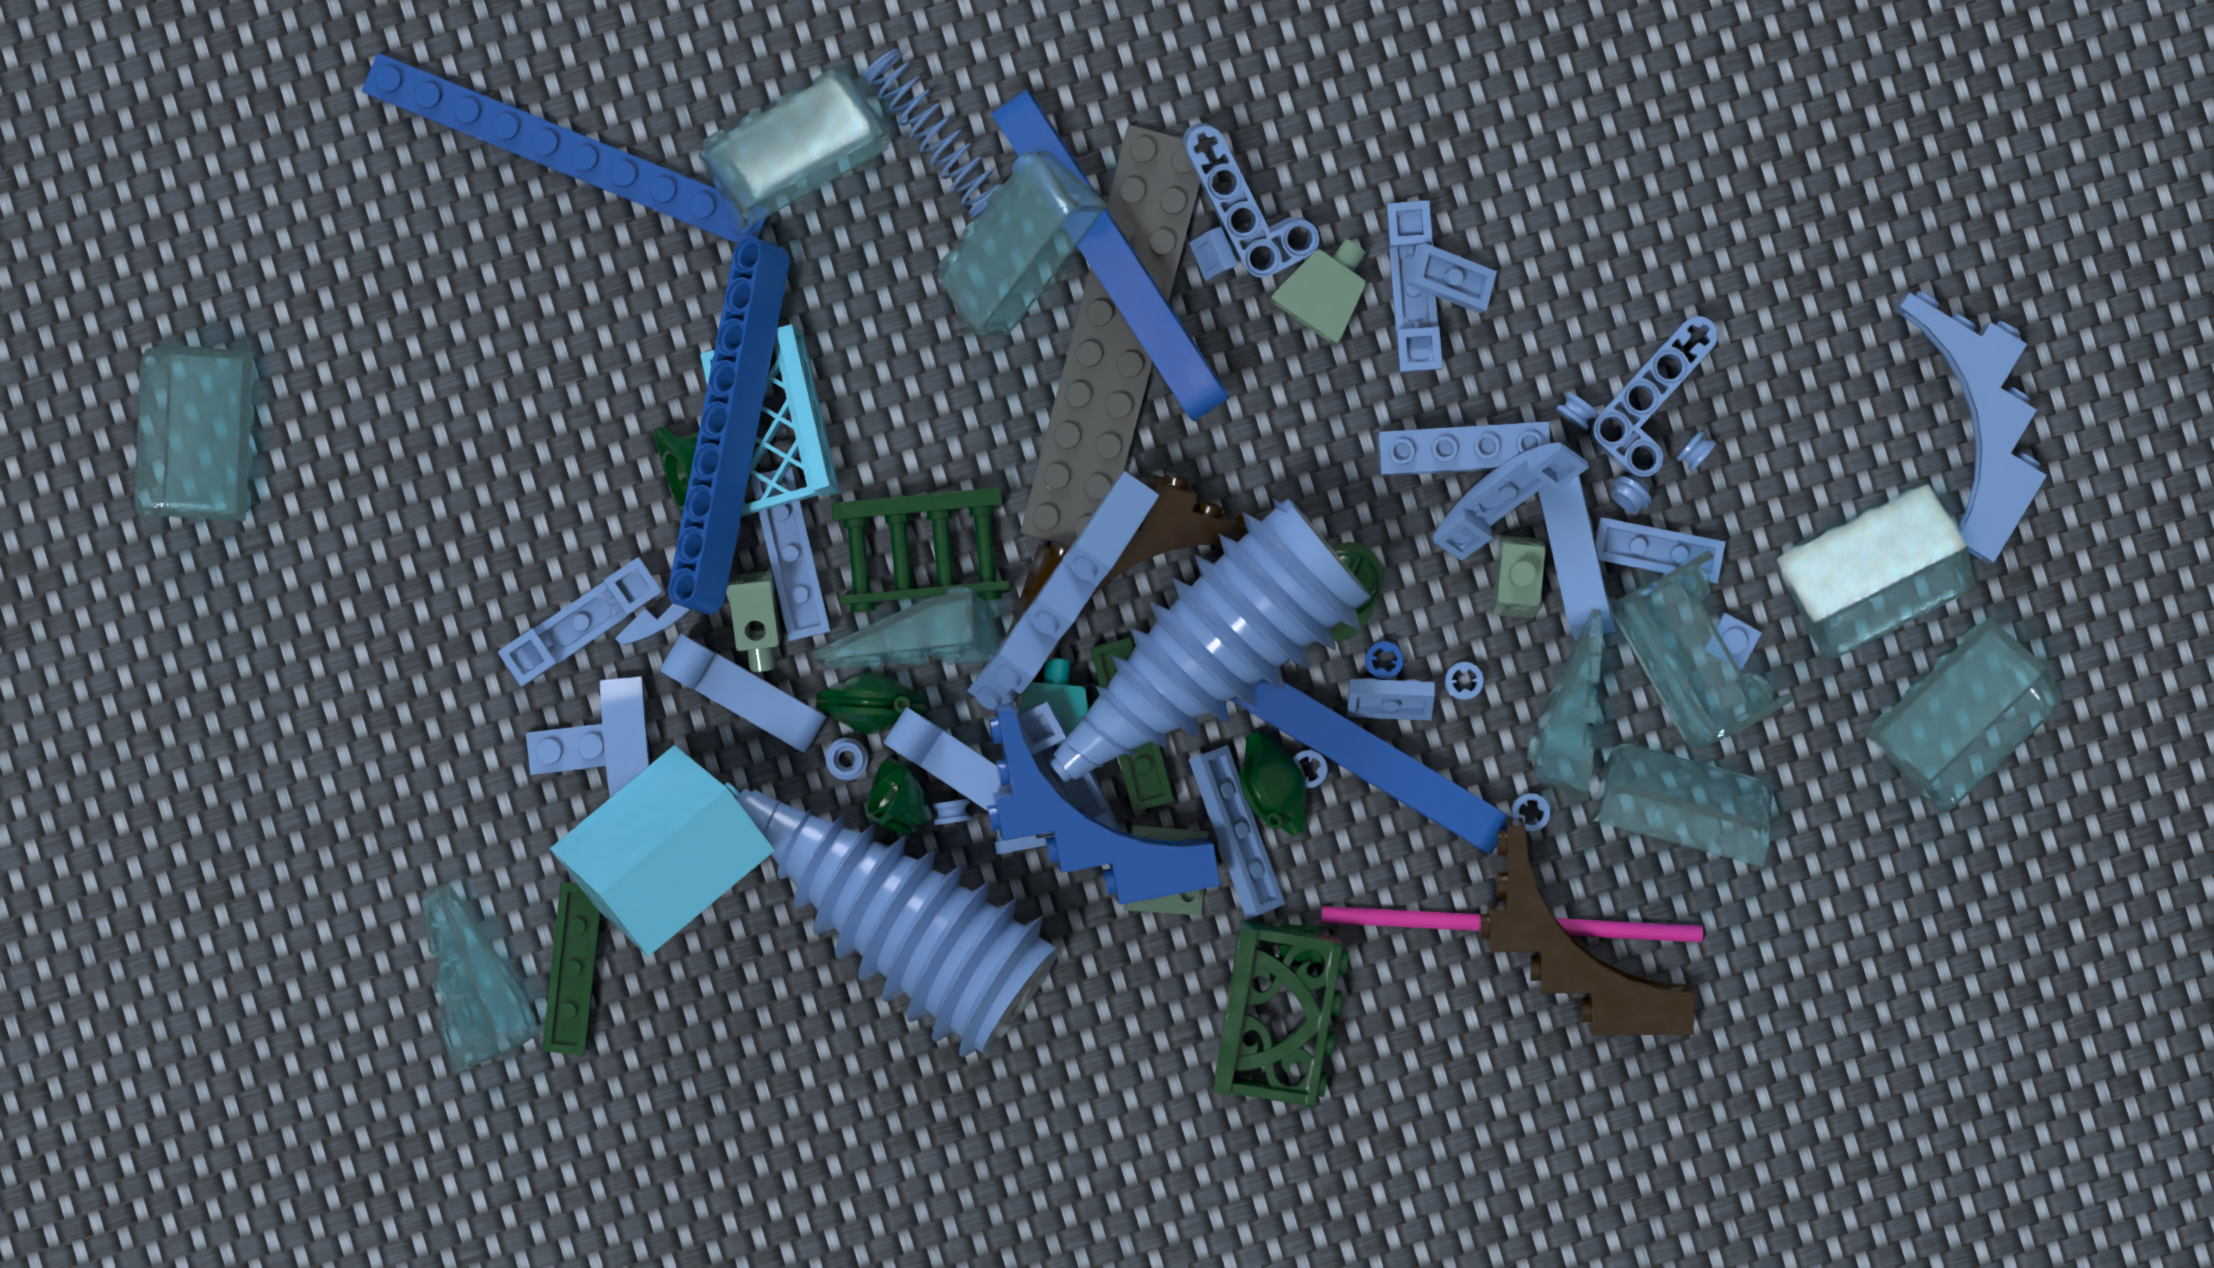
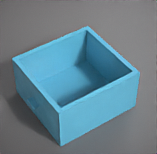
(662, 849)

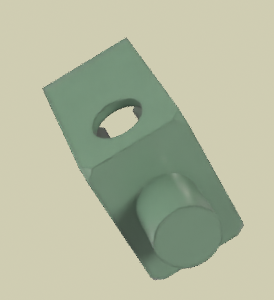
(1324, 291)
(1518, 576)
(755, 599)

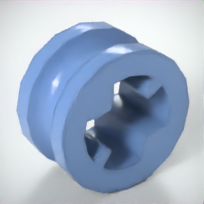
(1577, 411)
(1696, 450)
(1463, 667)
(1321, 771)
(1541, 804)
(951, 811)

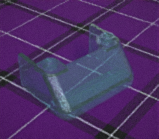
(1689, 659)

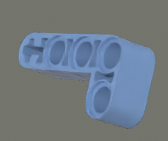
(1239, 197)
(1658, 390)
(1575, 556)
(742, 692)
(945, 757)

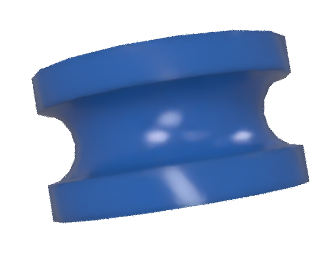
(1381, 673)

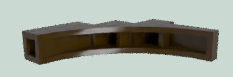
(1169, 526)
(1616, 999)

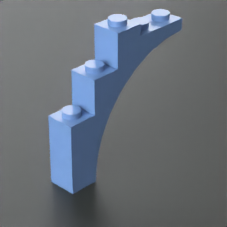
(1981, 364)
(1064, 593)

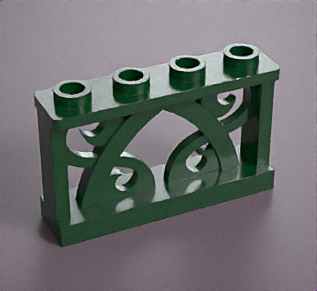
(1254, 962)

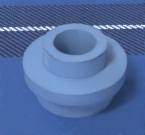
(1631, 493)
(834, 765)

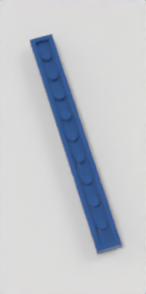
(553, 147)

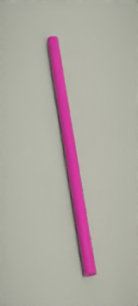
(1470, 922)

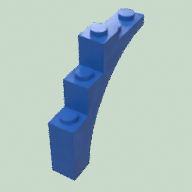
(1138, 865)

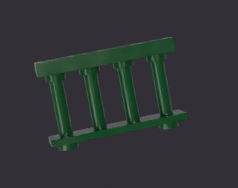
(896, 514)

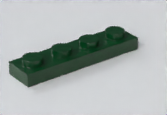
(1145, 771)
(571, 972)

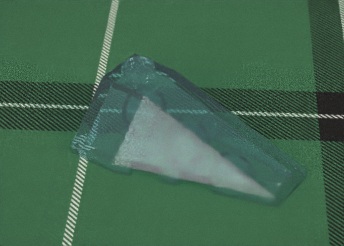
(940, 627)
(1563, 734)
(480, 996)

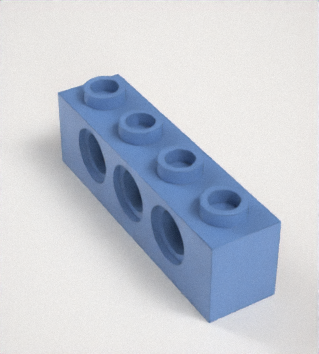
(1456, 448)

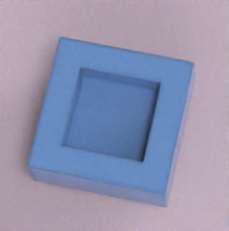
(1213, 253)
(1738, 638)

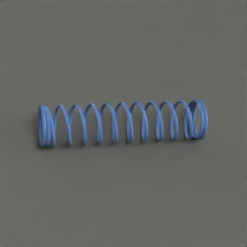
(880, 67)

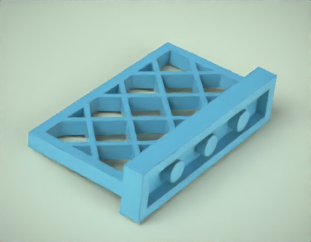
(806, 421)

